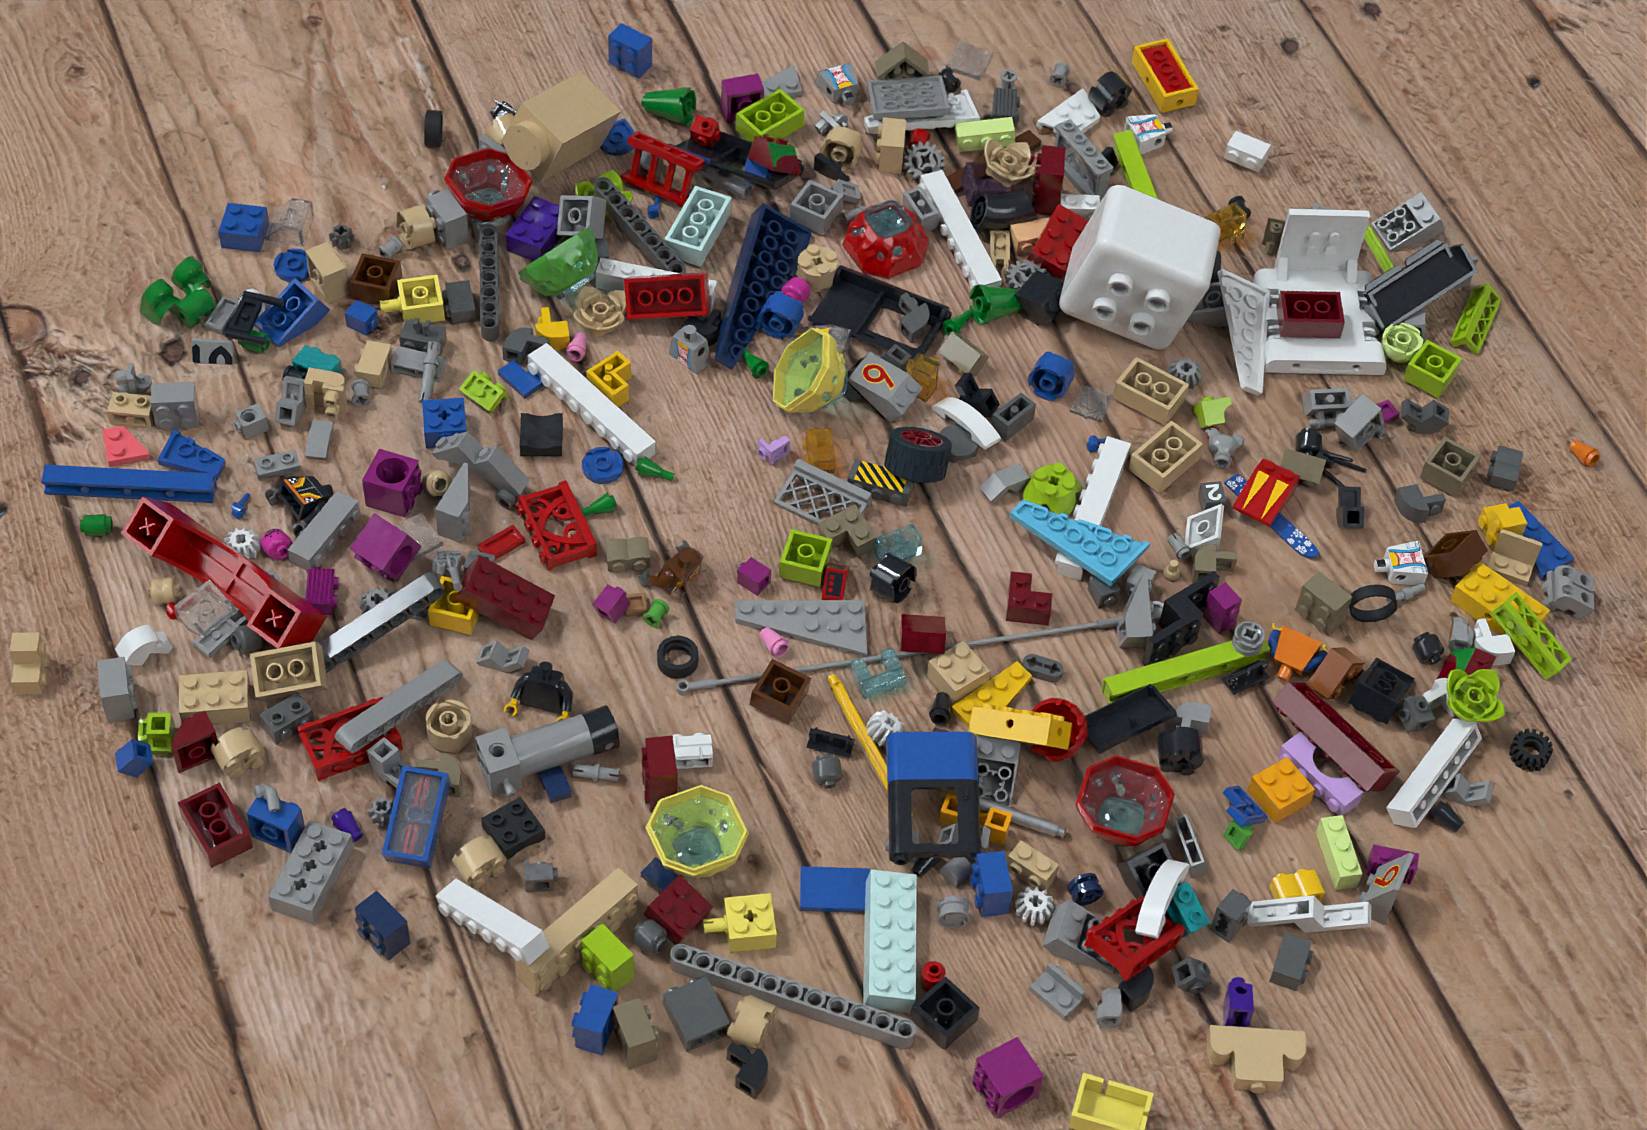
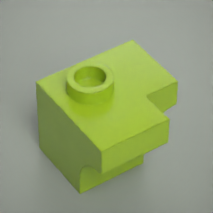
(1211, 411)
(158, 732)

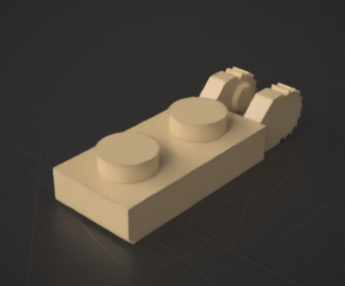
(1000, 249)

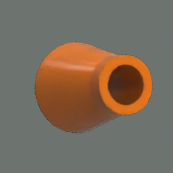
(1586, 454)

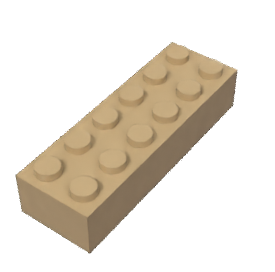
(605, 904)

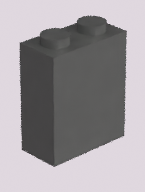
(696, 1013)

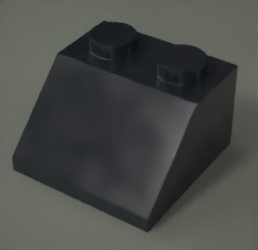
(1040, 297)

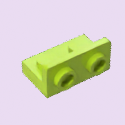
(482, 391)

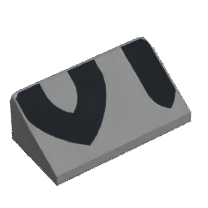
(213, 351)

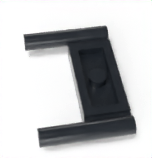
(246, 316)

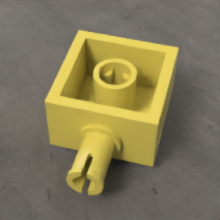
(417, 299)
(747, 922)

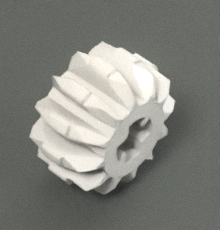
(244, 542)
(881, 725)
(1026, 902)

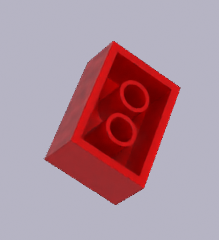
(1057, 240)

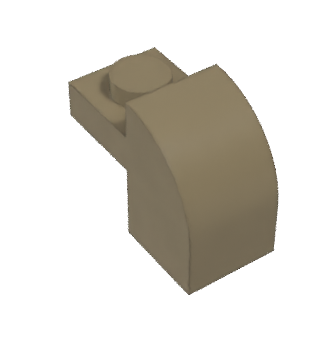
(1210, 560)
(448, 765)

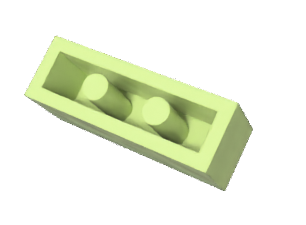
(974, 134)
(1339, 852)

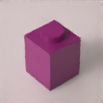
(753, 576)
(611, 603)

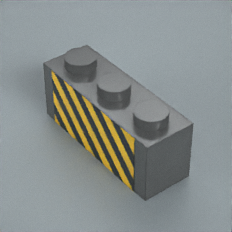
(880, 483)

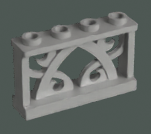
(1087, 181)

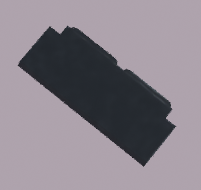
(1422, 280)

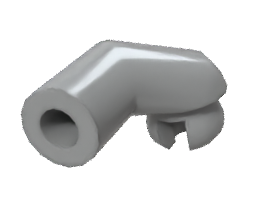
(269, 794)

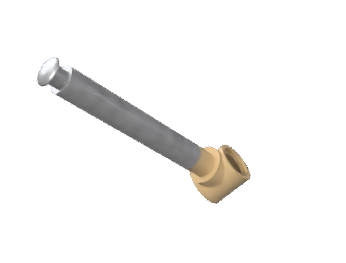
(1018, 817)

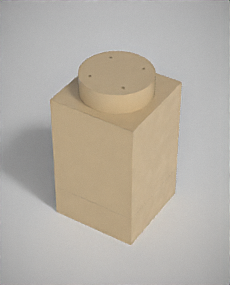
(559, 127)

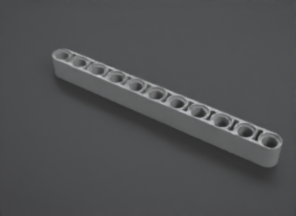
(800, 1004)

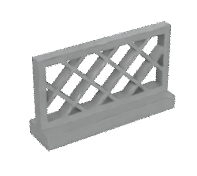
(825, 481)

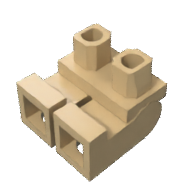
(325, 390)

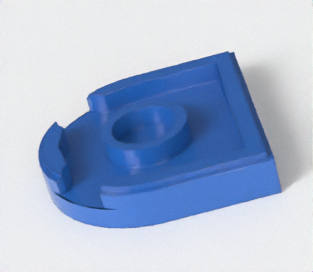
(617, 139)

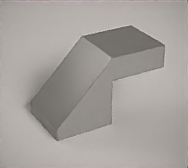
(1001, 481)
(498, 657)
(1468, 794)

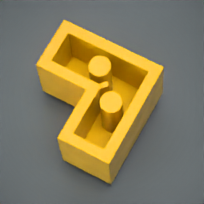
(611, 377)
(1500, 517)

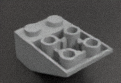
(1409, 224)
(1136, 621)
(997, 768)
(1068, 935)

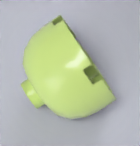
(1401, 342)

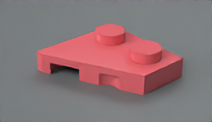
(123, 447)

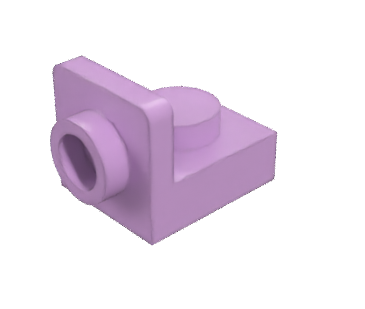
(775, 451)

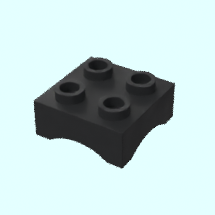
(541, 435)
(513, 827)

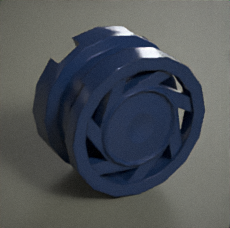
(1085, 889)

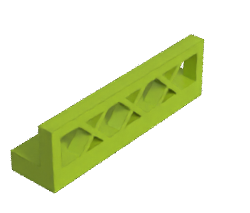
(1474, 313)
(1529, 638)

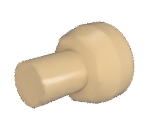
(1171, 571)

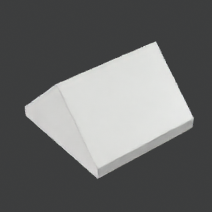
(1204, 528)

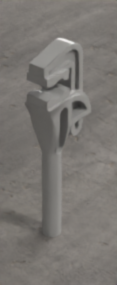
(448, 562)

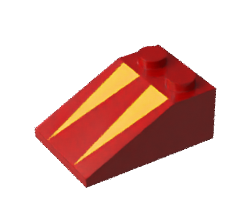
(1266, 492)

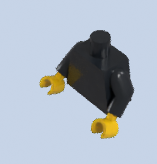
(543, 690)

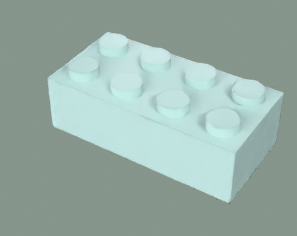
(698, 225)

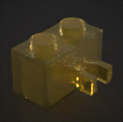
(1230, 220)
(925, 372)
(819, 449)

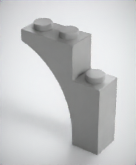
(487, 462)

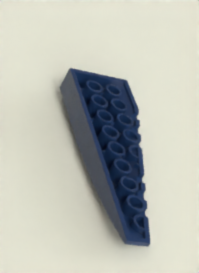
(763, 267)

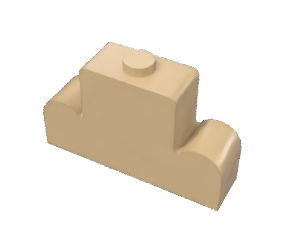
(1256, 1055)

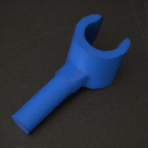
(653, 210)
(1094, 442)
(238, 509)

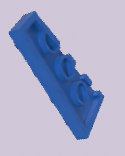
(1552, 551)

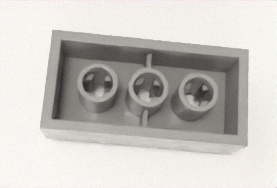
(311, 872)

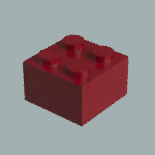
(678, 910)

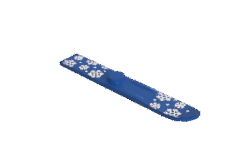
(1281, 524)

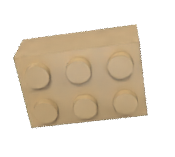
(1150, 391)
(1165, 456)
(288, 671)
(220, 694)

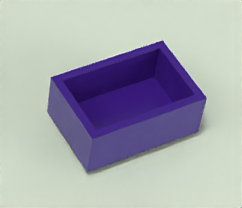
(534, 230)

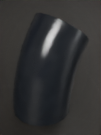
(1001, 210)

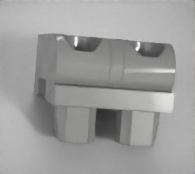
(1568, 591)

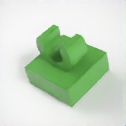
(1238, 835)

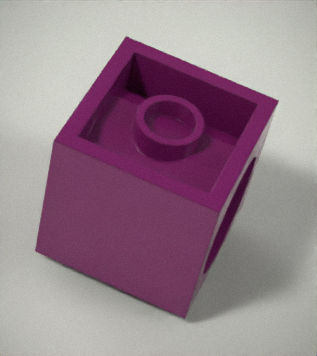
(392, 483)
(384, 548)
(1007, 1077)

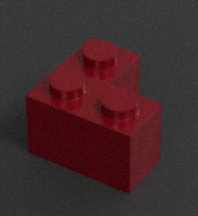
(1024, 604)

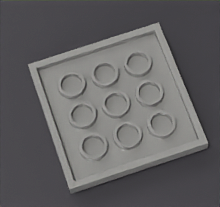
(908, 98)

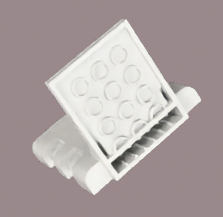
(1322, 254)

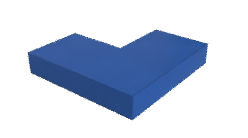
(519, 379)
(1244, 809)

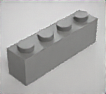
(324, 531)

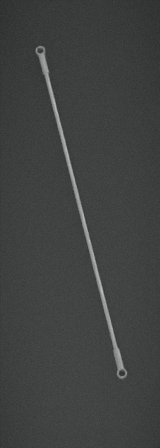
(711, 683)

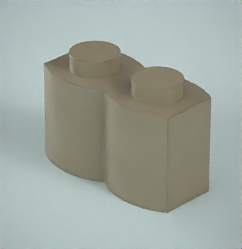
(628, 554)

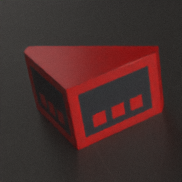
(835, 582)

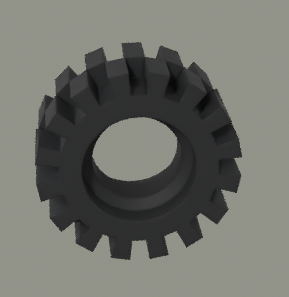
(1528, 760)

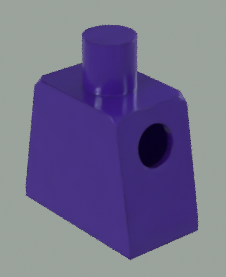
(1238, 998)

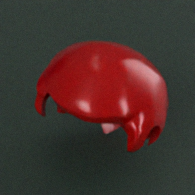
(1071, 714)

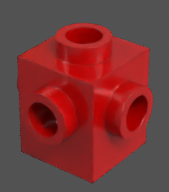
(705, 131)

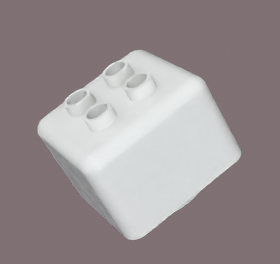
(1140, 267)

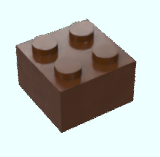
(375, 278)
(1455, 554)
(780, 691)

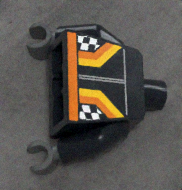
(302, 496)

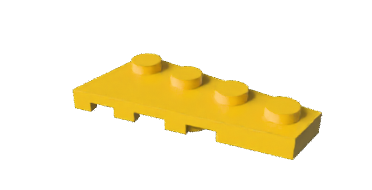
(996, 692)

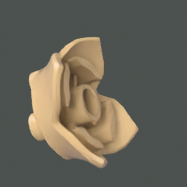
(1010, 163)
(598, 311)

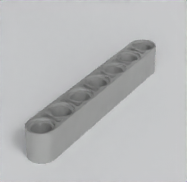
(398, 706)

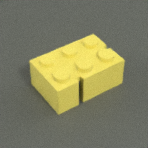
(1118, 1109)

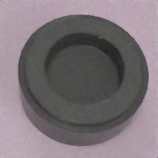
(506, 499)

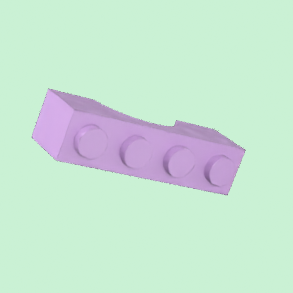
(1338, 793)

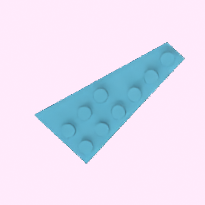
(1083, 542)

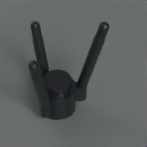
(1331, 458)

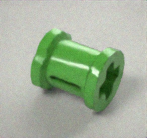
(656, 612)

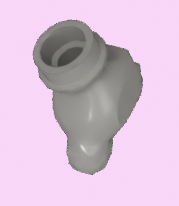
(1222, 446)

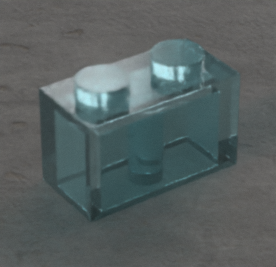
(902, 543)

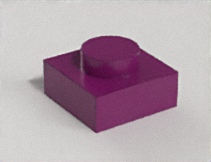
(1389, 411)

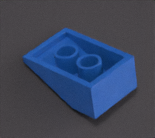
(299, 313)

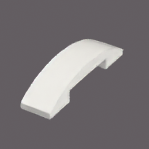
(965, 415)
(1159, 897)

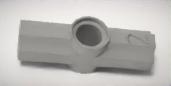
(724, 183)

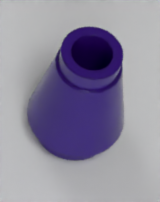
(345, 821)

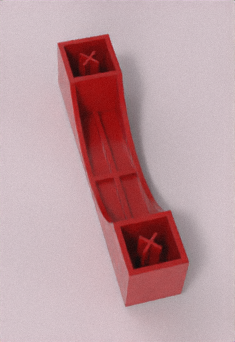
(267, 603)

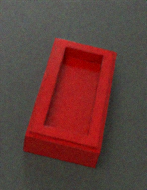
(502, 542)

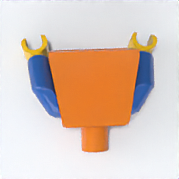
(1294, 652)

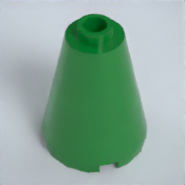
(671, 104)
(992, 303)

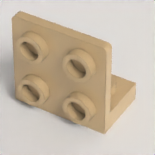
(1514, 557)

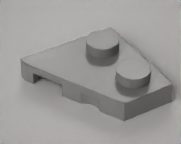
(786, 80)

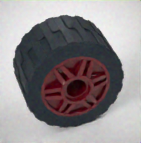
(918, 454)

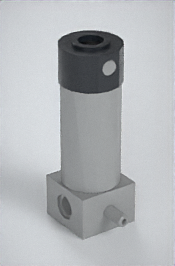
(510, 758)

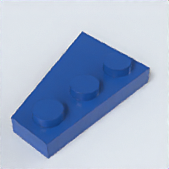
(187, 456)

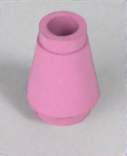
(577, 348)
(775, 643)

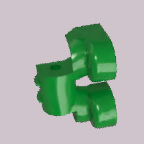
(160, 296)

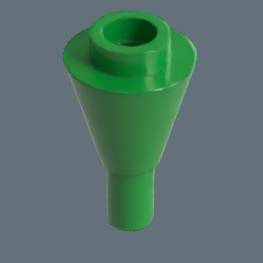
(957, 323)
(756, 365)
(650, 469)
(604, 504)

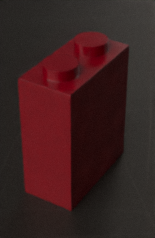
(922, 634)

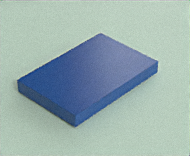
(833, 889)

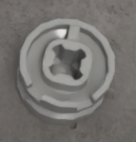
(1248, 637)
(953, 912)

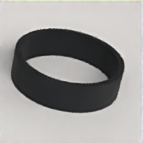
(1373, 591)

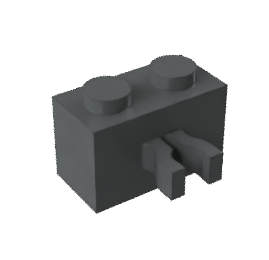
(417, 334)

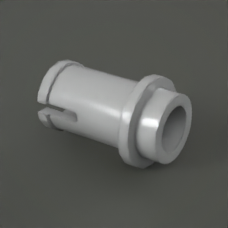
(850, 215)
(1181, 549)

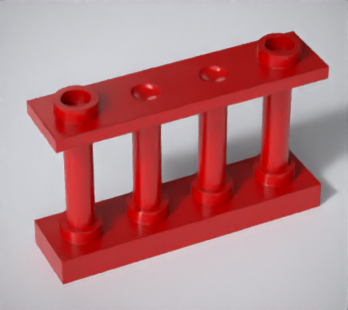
(669, 153)

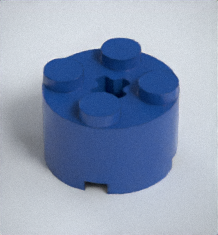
(781, 315)
(1051, 376)

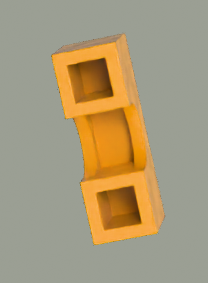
(996, 820)

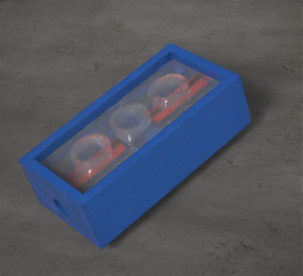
(416, 817)

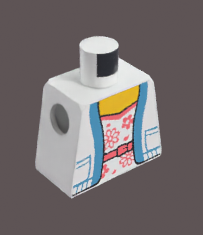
(1148, 131)
(1403, 564)

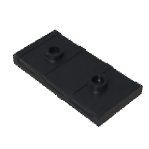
(1127, 718)

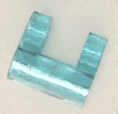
(881, 683)

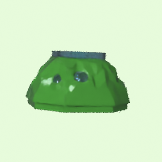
(564, 267)

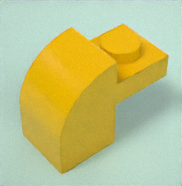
(554, 331)

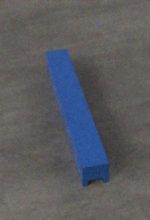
(129, 483)

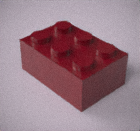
(1049, 179)
(1310, 314)
(658, 769)
(215, 825)

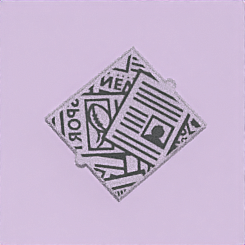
(1091, 403)

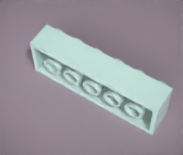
(890, 941)

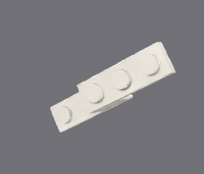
(1309, 914)

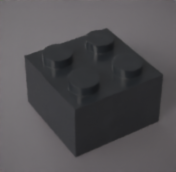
(945, 1013)

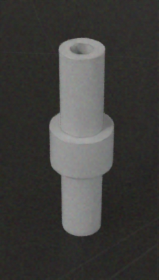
(1407, 593)

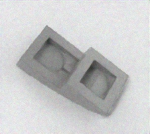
(319, 439)

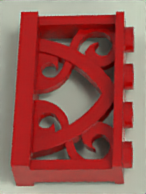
(564, 501)
(328, 726)
(1122, 955)

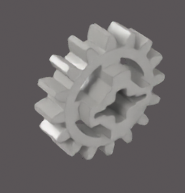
(916, 157)
(1019, 274)

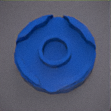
(291, 265)
(602, 465)

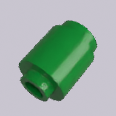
(254, 347)
(96, 525)

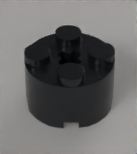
(1110, 93)
(892, 578)
(1180, 750)

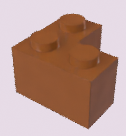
(1336, 669)

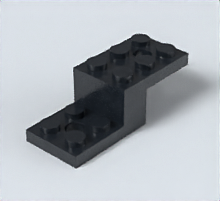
(1180, 620)

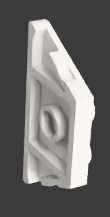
(1077, 108)

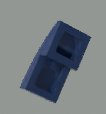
(555, 784)
(657, 875)

